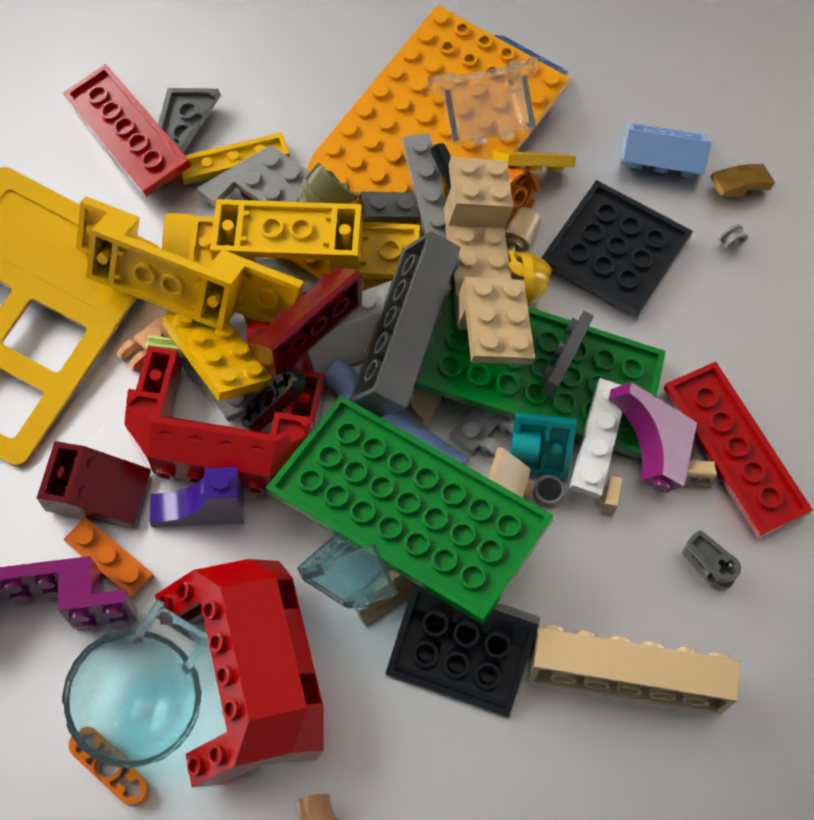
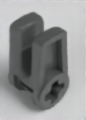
(710, 560)

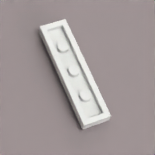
(597, 442)

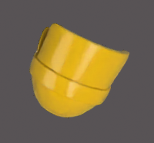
(532, 270)

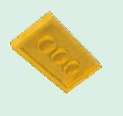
(217, 356)

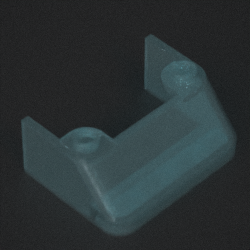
(348, 574)

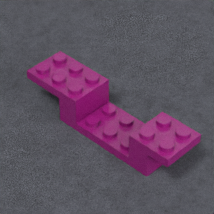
(76, 585)

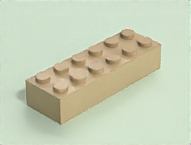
(634, 670)

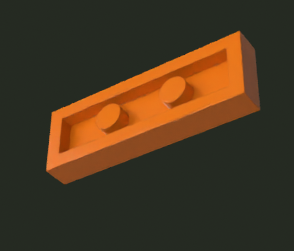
(109, 557)

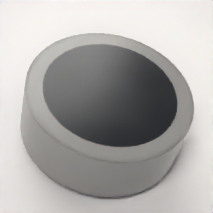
(548, 491)

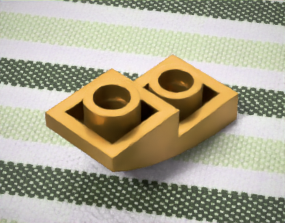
(739, 179)

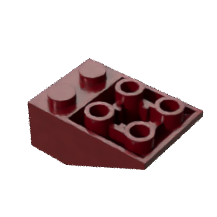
(92, 485)

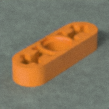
(120, 790)

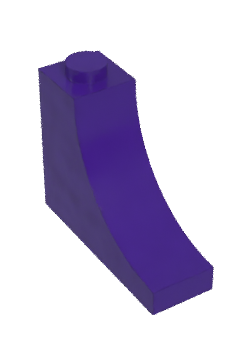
(211, 501)

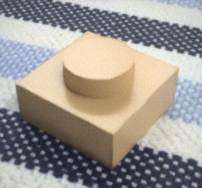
(610, 496)

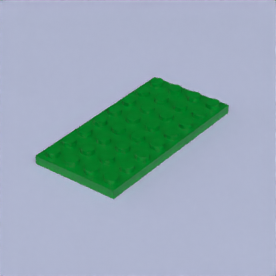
(517, 387)
(413, 502)

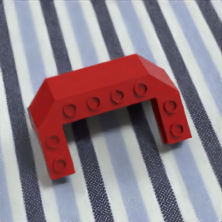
(258, 664)

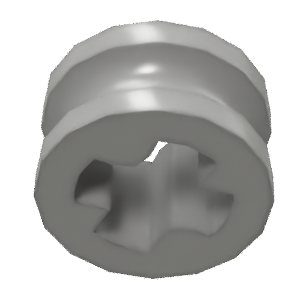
(733, 237)

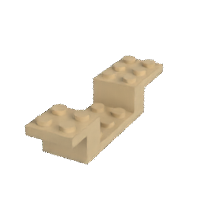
(482, 287)

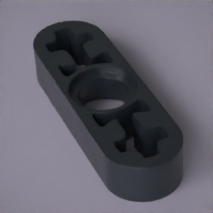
(283, 388)

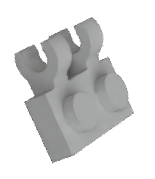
(476, 429)

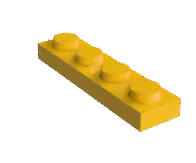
(215, 161)

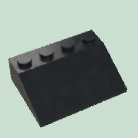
(461, 656)

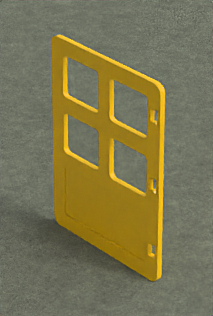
(46, 268)

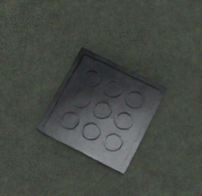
(616, 248)

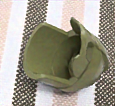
(324, 187)

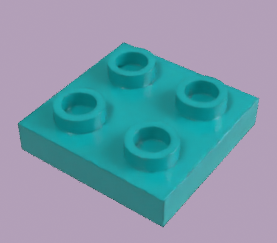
(543, 443)

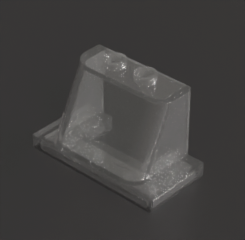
(486, 102)

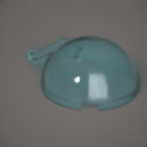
(135, 693)

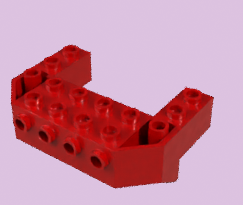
(187, 447)

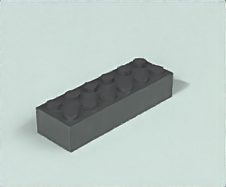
(406, 325)

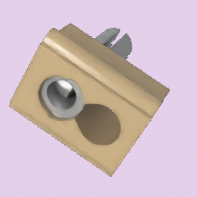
(700, 472)

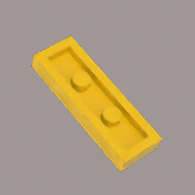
(535, 160)

